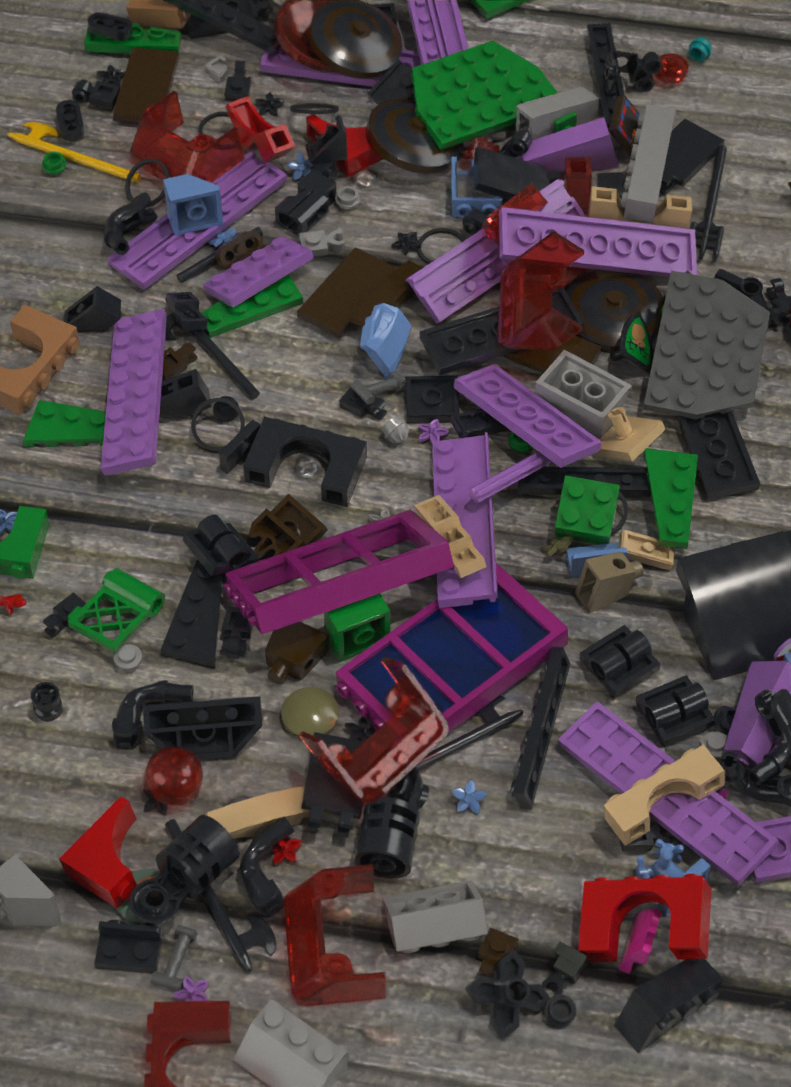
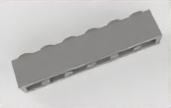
(649, 163)

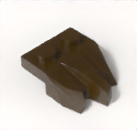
(285, 528)

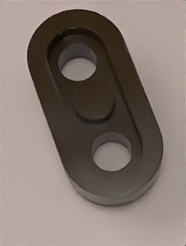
(237, 248)

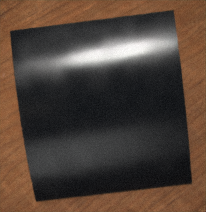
(738, 602)

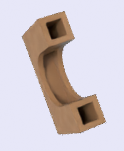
(156, 14)
(56, 343)

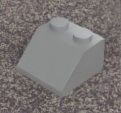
(25, 897)

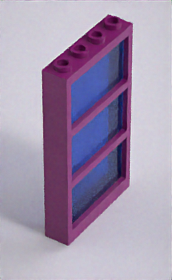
(458, 653)

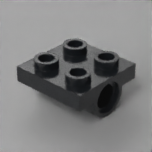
(219, 546)
(620, 660)
(676, 710)

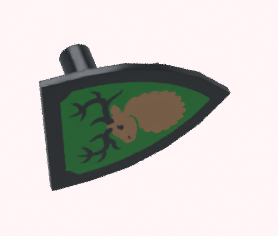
(635, 343)

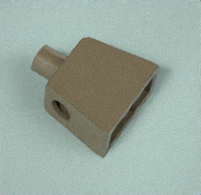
(606, 580)

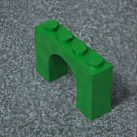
(24, 544)

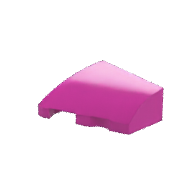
(640, 939)

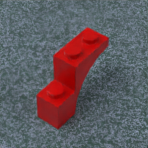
(254, 131)

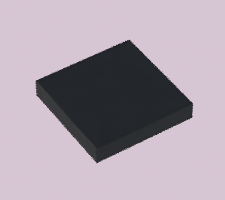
(431, 398)

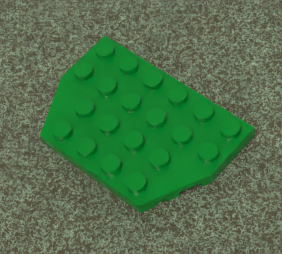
(474, 92)

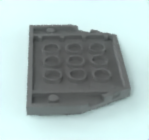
(706, 349)

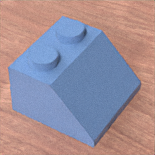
(192, 204)

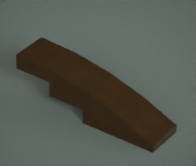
(391, 291)

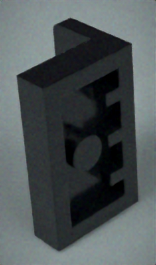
(128, 946)

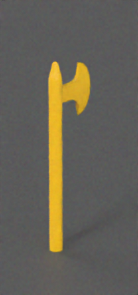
(40, 130)

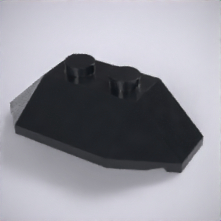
(204, 726)

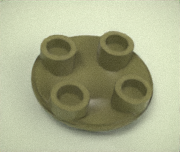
(309, 711)

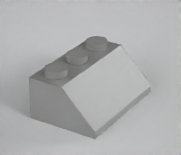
(582, 392)
(435, 916)
(289, 1052)

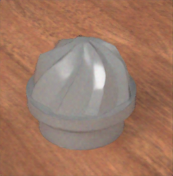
(396, 430)

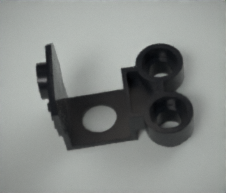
(639, 70)

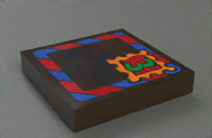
(624, 123)

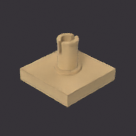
(628, 436)

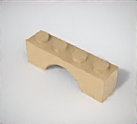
(671, 211)
(692, 774)

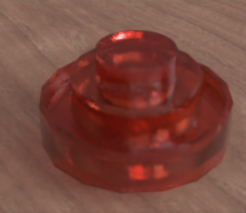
(673, 69)
(480, 142)

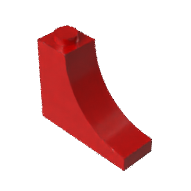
(359, 149)
(96, 858)

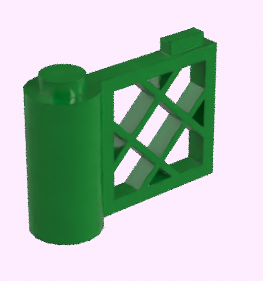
(128, 596)

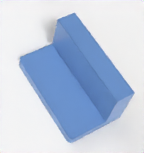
(577, 556)

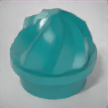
(700, 49)

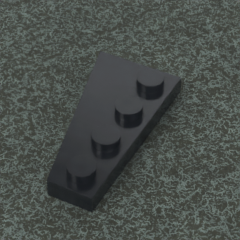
(196, 621)

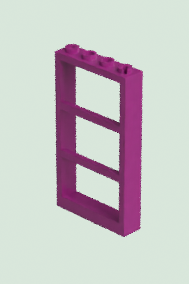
(320, 597)

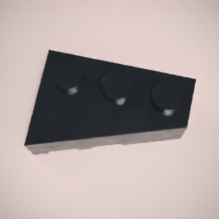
(667, 1001)

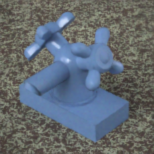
(667, 867)

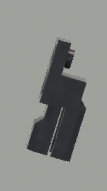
(312, 202)

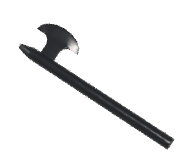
(217, 353)
(493, 723)
(258, 935)

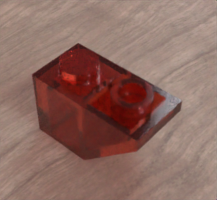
(578, 180)

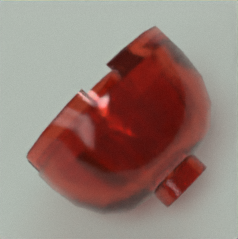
(173, 775)

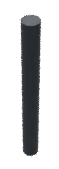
(205, 263)

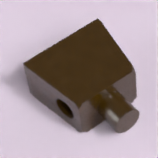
(295, 651)

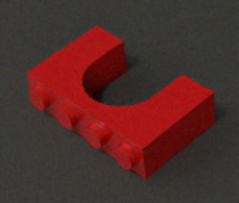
(609, 901)

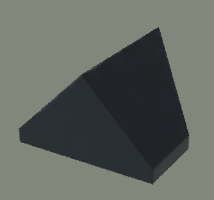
(329, 146)

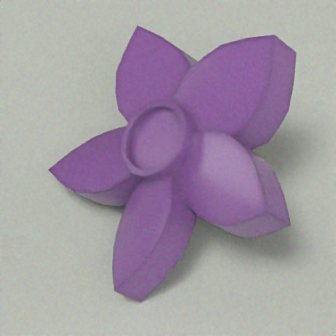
(432, 432)
(192, 991)

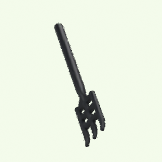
(707, 225)

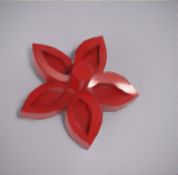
(12, 601)
(287, 849)

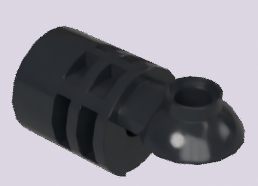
(391, 828)
(186, 869)

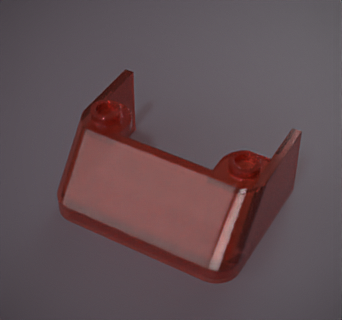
(200, 157)
(526, 296)
(394, 747)
(319, 976)

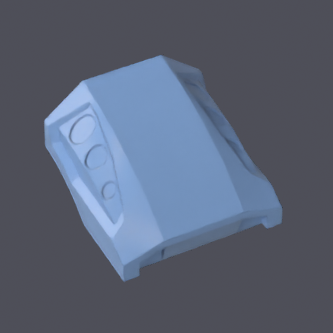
(385, 337)

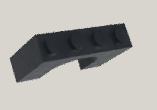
(281, 439)

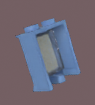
(465, 197)

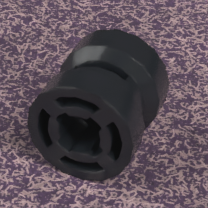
(46, 701)

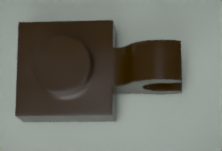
(176, 361)
(493, 948)

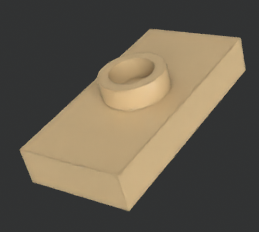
(646, 550)

